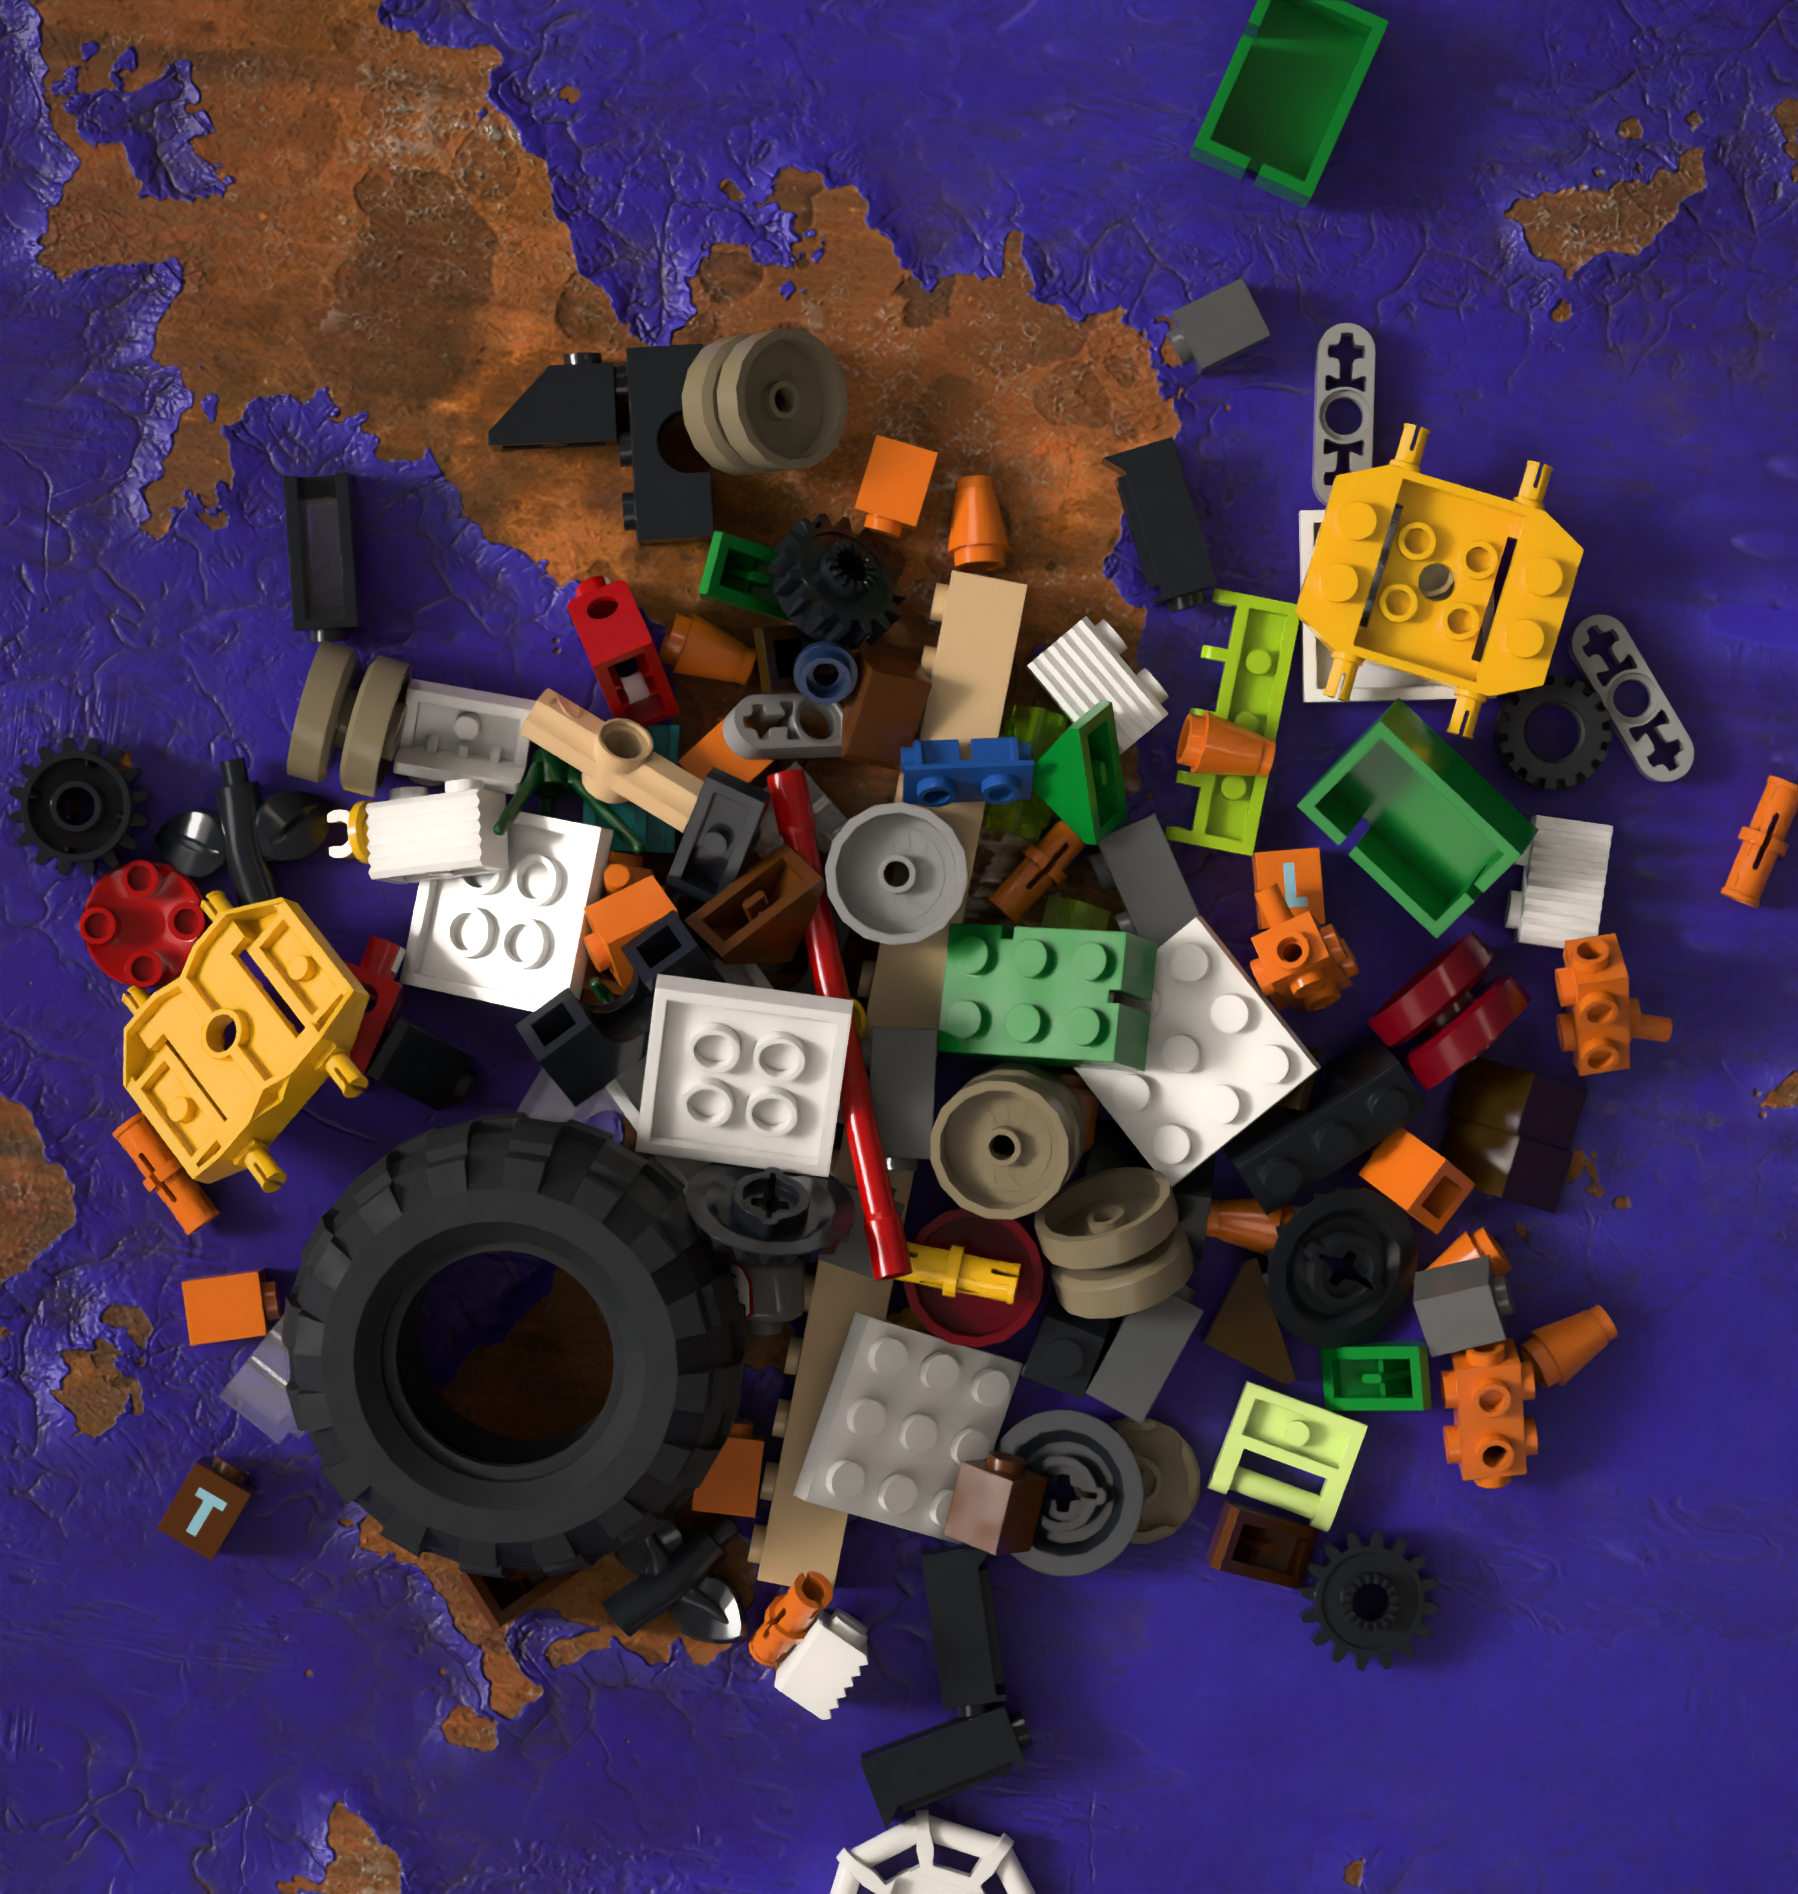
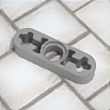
(1329, 368)
(784, 741)
(1643, 746)

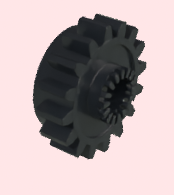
(836, 582)
(49, 789)
(1377, 1632)

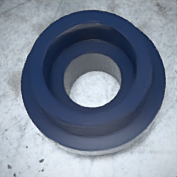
(821, 688)

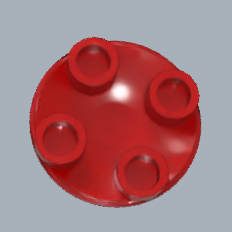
(143, 923)

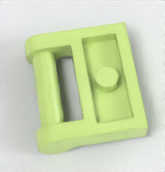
(1293, 1435)

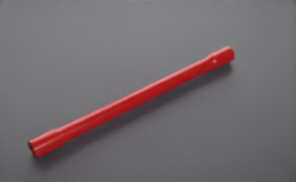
(881, 1220)

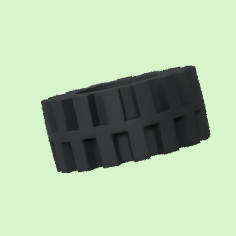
(1592, 737)

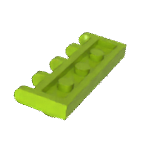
(1253, 698)

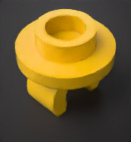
(357, 829)

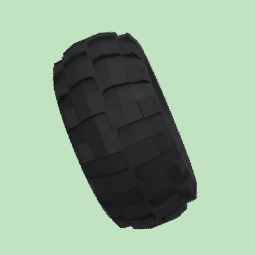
(414, 1458)

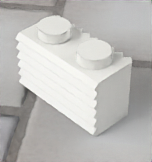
(1088, 669)
(436, 835)
(1560, 883)
(824, 1663)

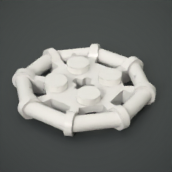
(929, 1877)

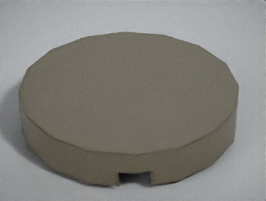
(1169, 1476)

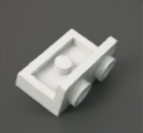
(463, 736)

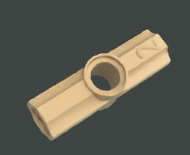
(613, 759)

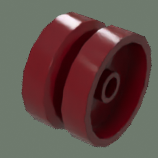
(1456, 1018)
(971, 1318)

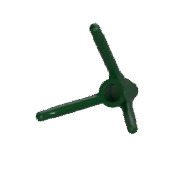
(552, 779)

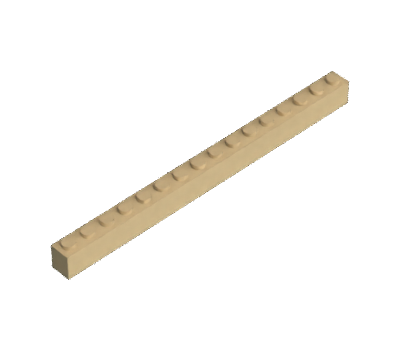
(903, 990)

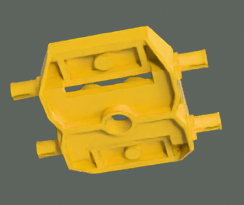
(1445, 528)
(231, 1104)

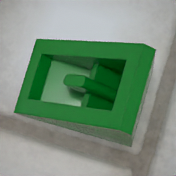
(740, 576)
(1084, 776)
(1377, 1376)

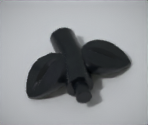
(245, 834)
(680, 1580)

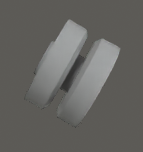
(891, 835)

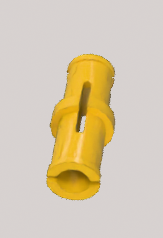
(962, 1273)

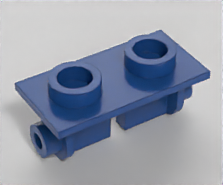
(996, 773)

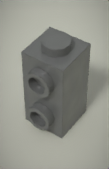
(1146, 881)
(902, 1091)
(1143, 1354)

